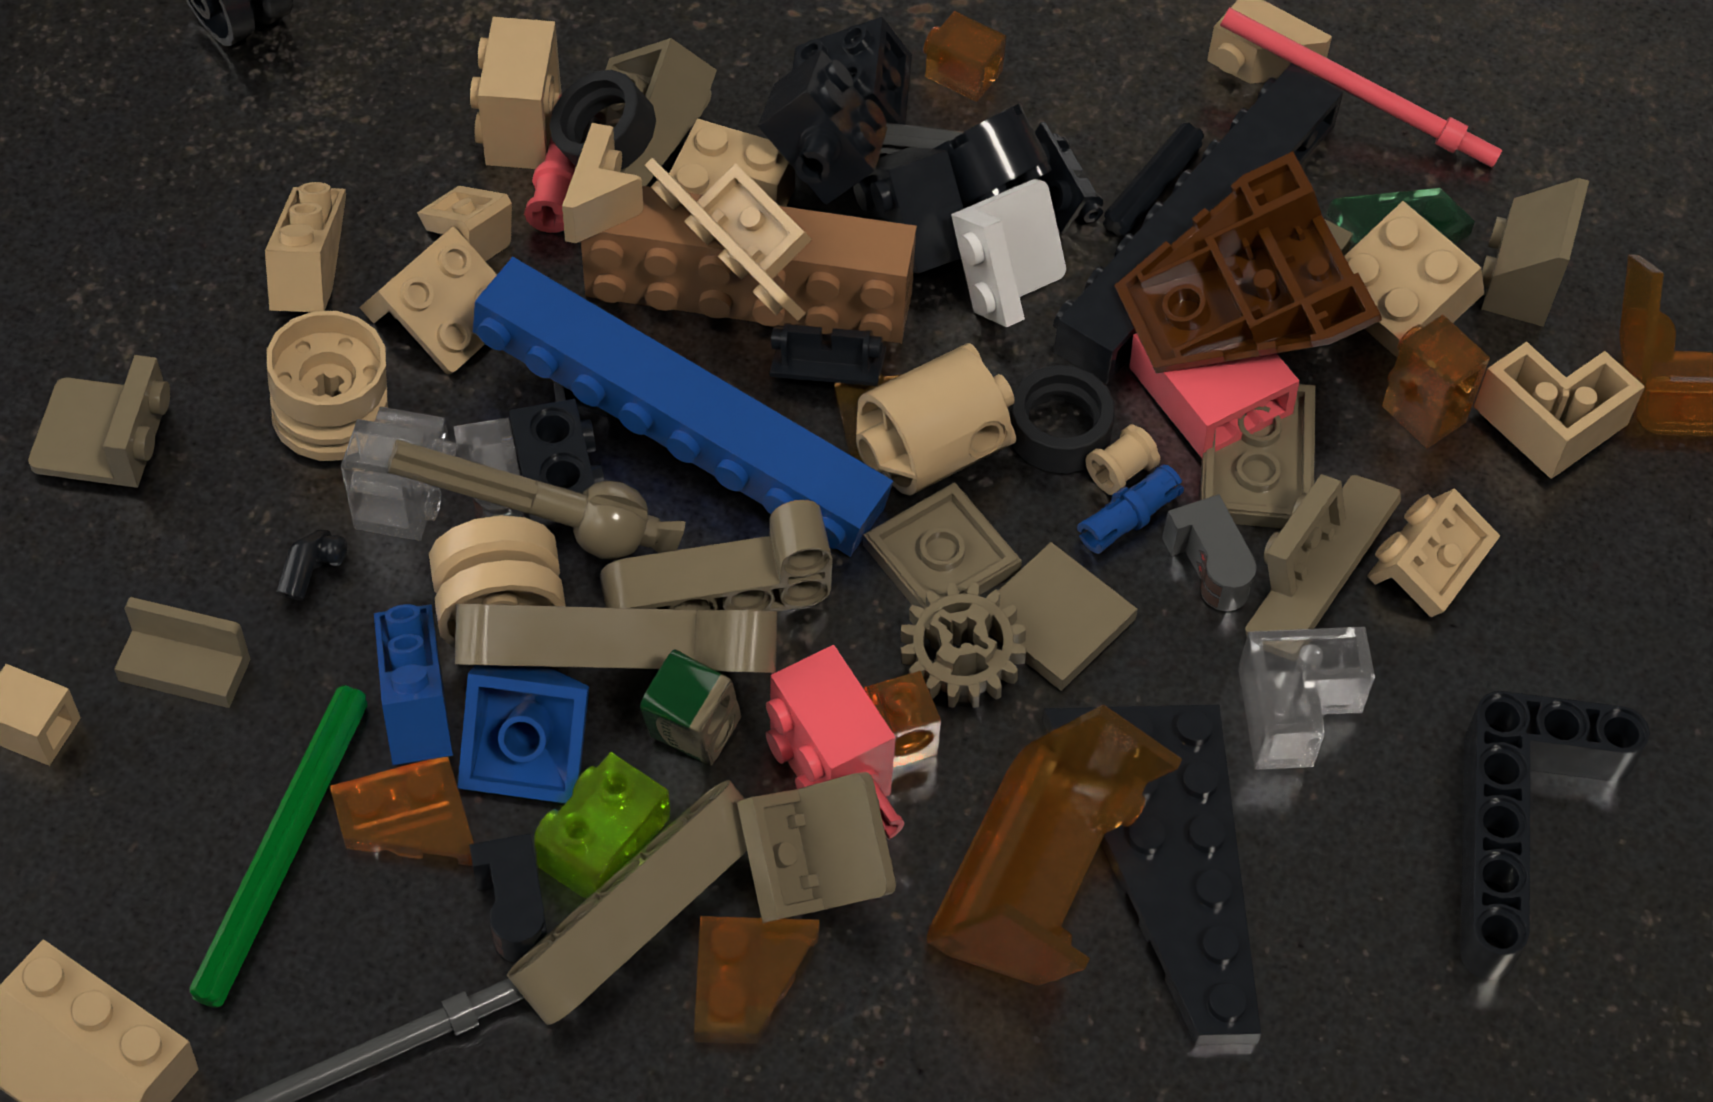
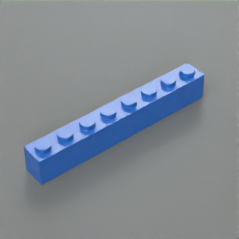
(676, 402)

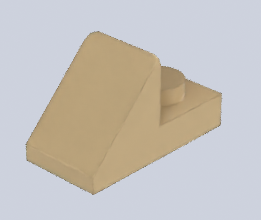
(598, 190)
(477, 214)

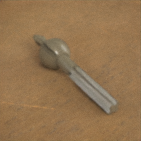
(605, 519)

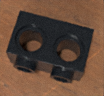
(559, 462)

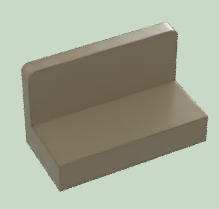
(183, 653)

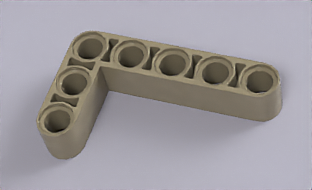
(614, 637)

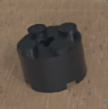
(995, 156)

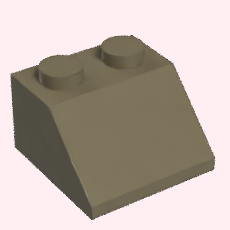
(1532, 251)

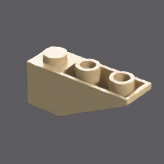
(305, 249)

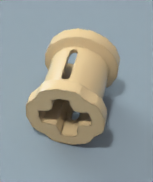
(1122, 459)

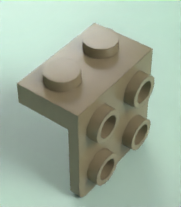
(102, 427)
(817, 847)

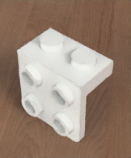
(1009, 249)

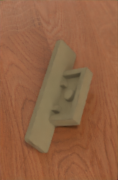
(1320, 549)

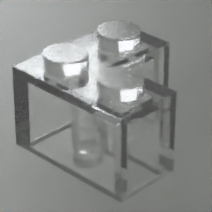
(383, 500)
(1295, 680)

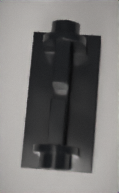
(1070, 195)
(848, 358)

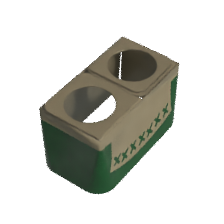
(684, 707)

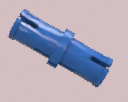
(1130, 508)

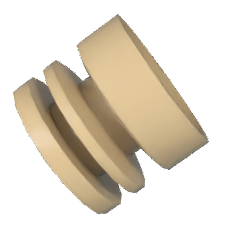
(322, 379)

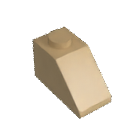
(1253, 62)

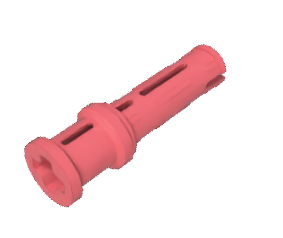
(551, 184)

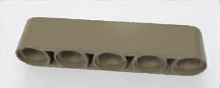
(632, 905)

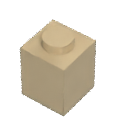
(34, 714)

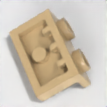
(1435, 550)

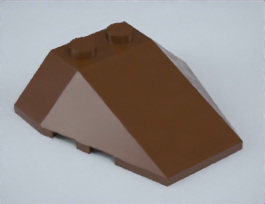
(1247, 278)

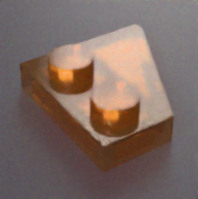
(405, 812)
(745, 973)

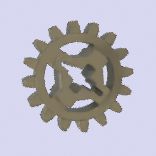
(956, 621)

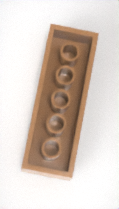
(845, 278)

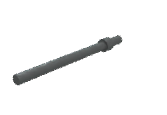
(456, 1015)

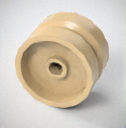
(495, 564)

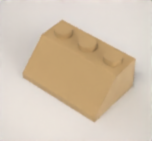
(82, 1039)

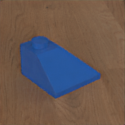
(522, 732)

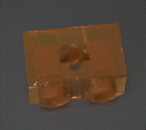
(1434, 380)

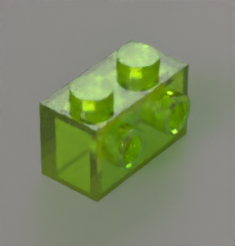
(601, 825)

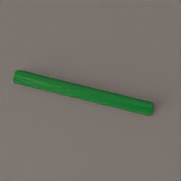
(278, 848)

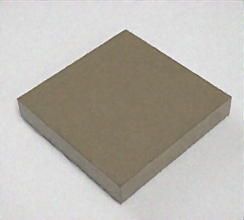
(941, 544)
(1065, 614)

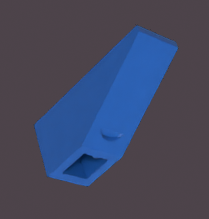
(412, 684)

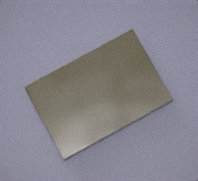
(1265, 469)

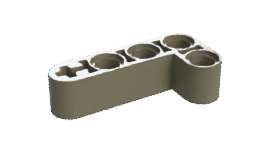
(751, 574)

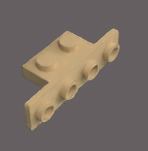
(747, 223)

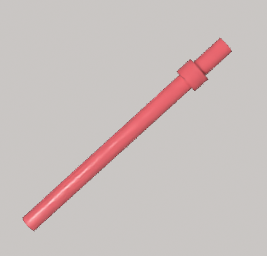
(1449, 133)

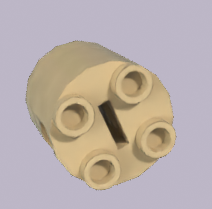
(935, 420)

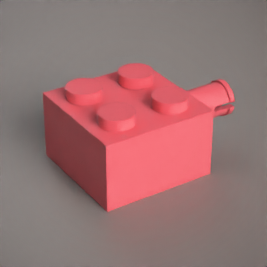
(830, 728)

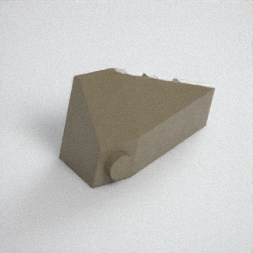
(677, 88)

